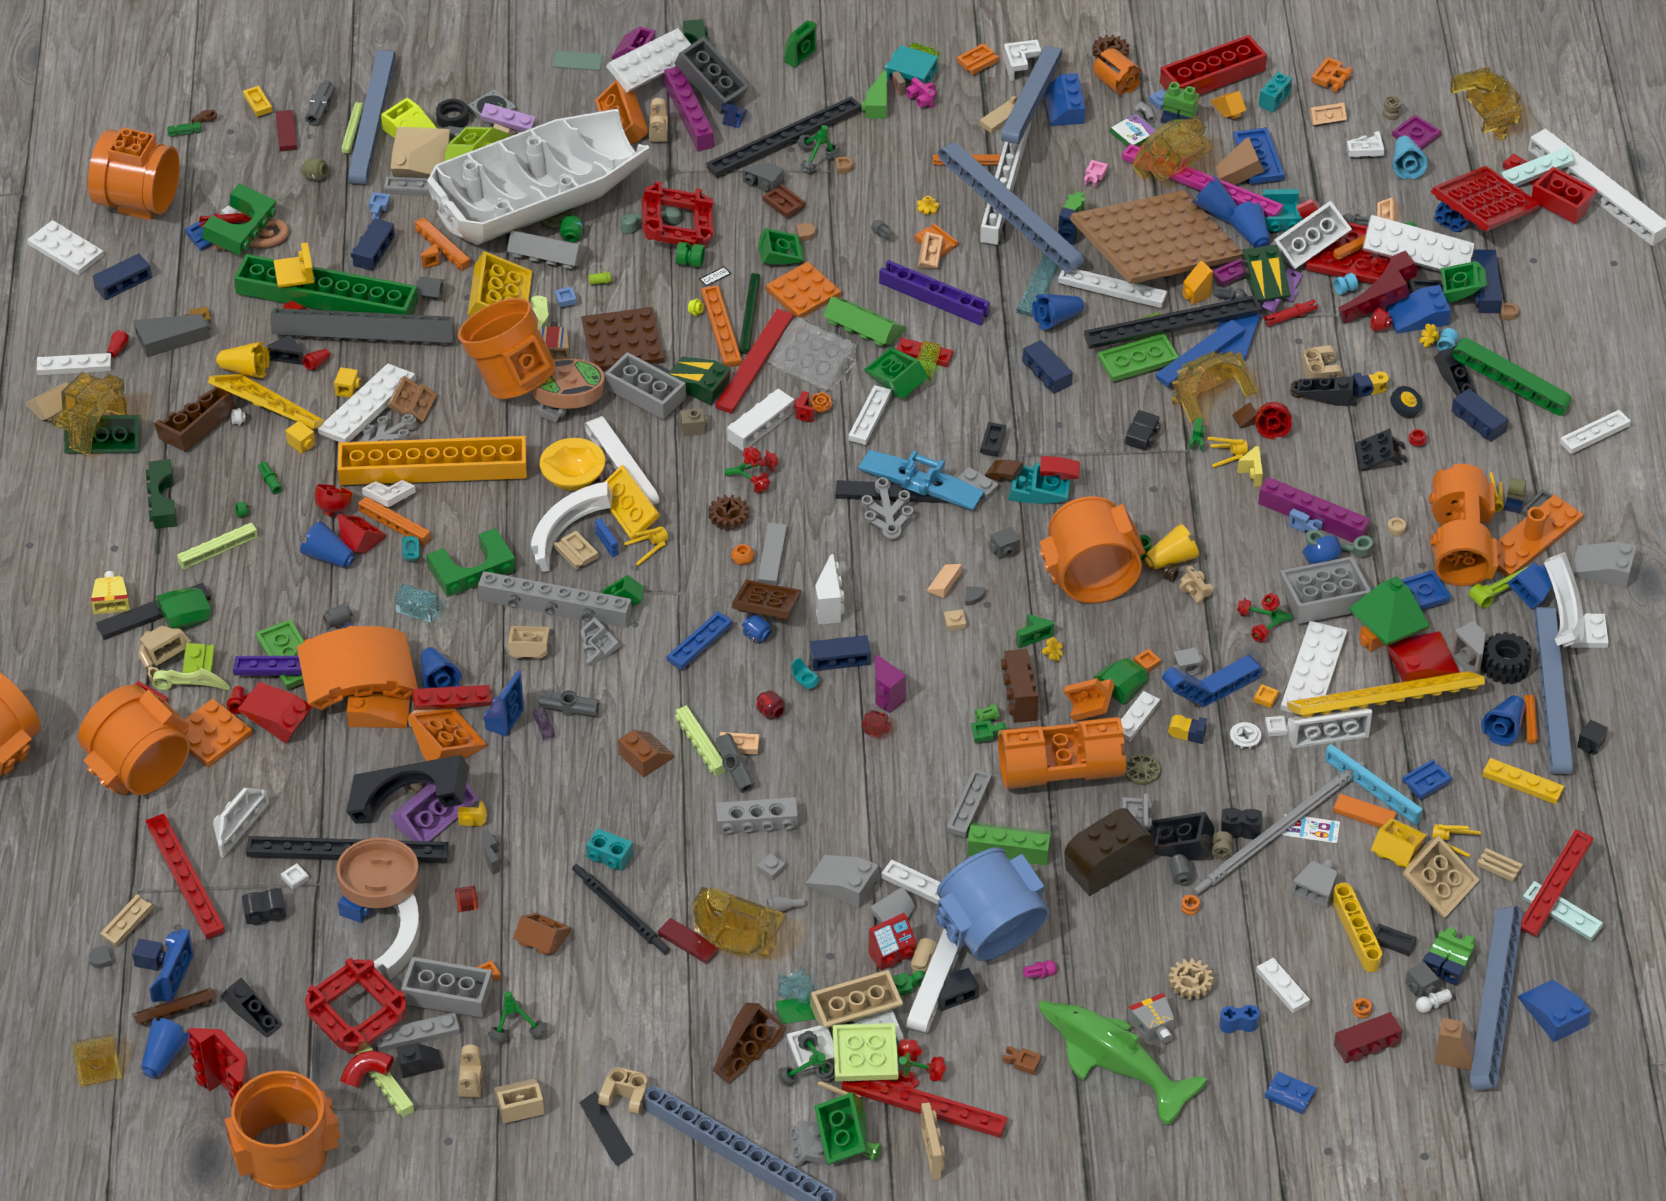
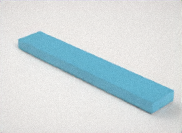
(1374, 785)

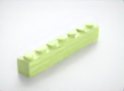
(217, 546)
(700, 740)
(392, 1090)

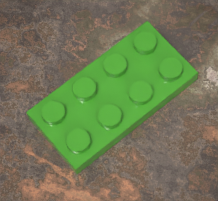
(1137, 357)
(282, 641)

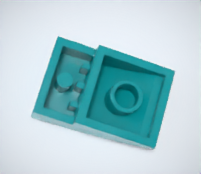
(1038, 489)

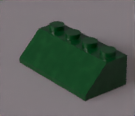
(114, 435)

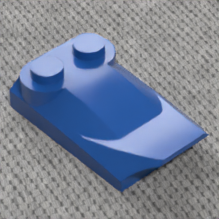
(174, 966)

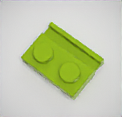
(198, 657)

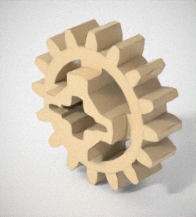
(1190, 979)

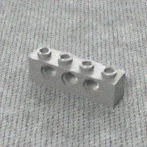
(756, 815)

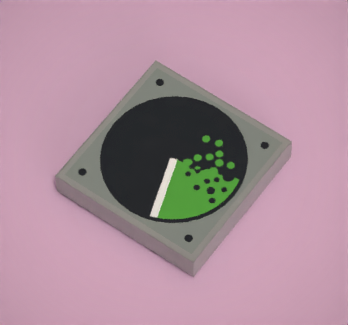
(493, 98)

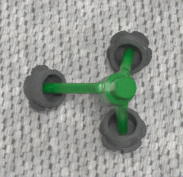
(806, 143)
(510, 1009)
(825, 1069)

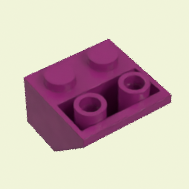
(634, 40)

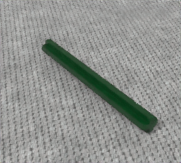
(749, 313)

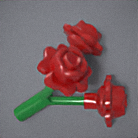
(753, 457)

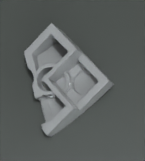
(597, 642)
(893, 905)

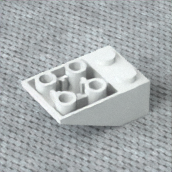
(828, 595)

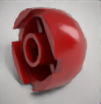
(1273, 420)
(332, 499)

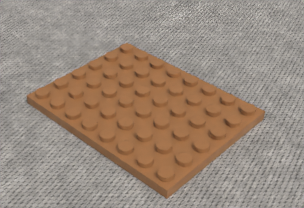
(1156, 236)

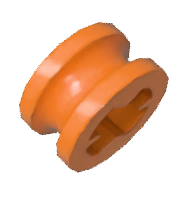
(1190, 899)
(1366, 1012)

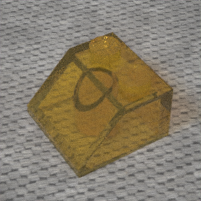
(96, 1059)

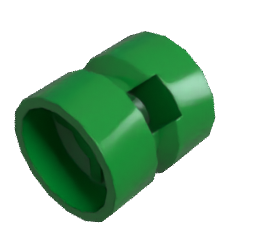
(690, 254)

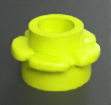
(695, 307)

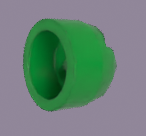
(240, 508)

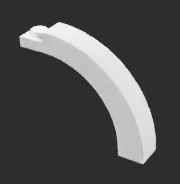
(563, 514)
(1568, 600)

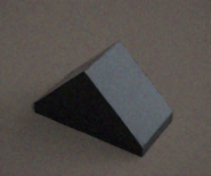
(286, 351)

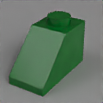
(626, 588)

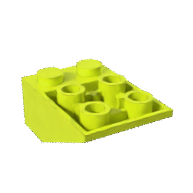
(404, 115)

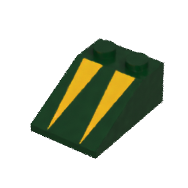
(1265, 273)
(703, 377)

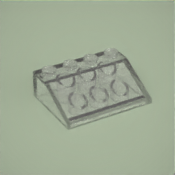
(814, 354)

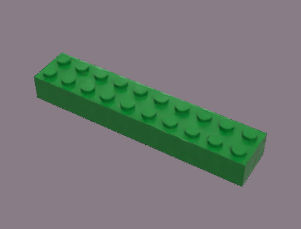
(330, 290)

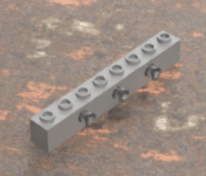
(554, 599)

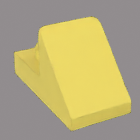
(1251, 464)

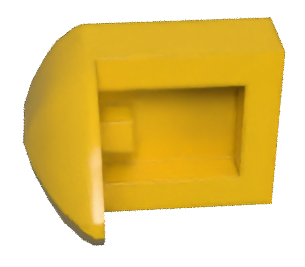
(472, 816)

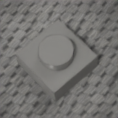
(771, 866)

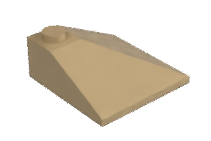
(418, 151)
(1440, 876)

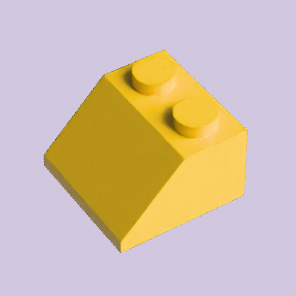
(1398, 842)

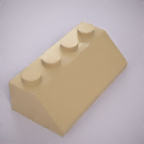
(855, 999)

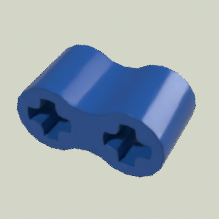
(1239, 1018)

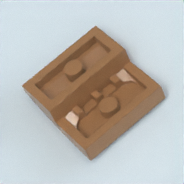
(411, 399)

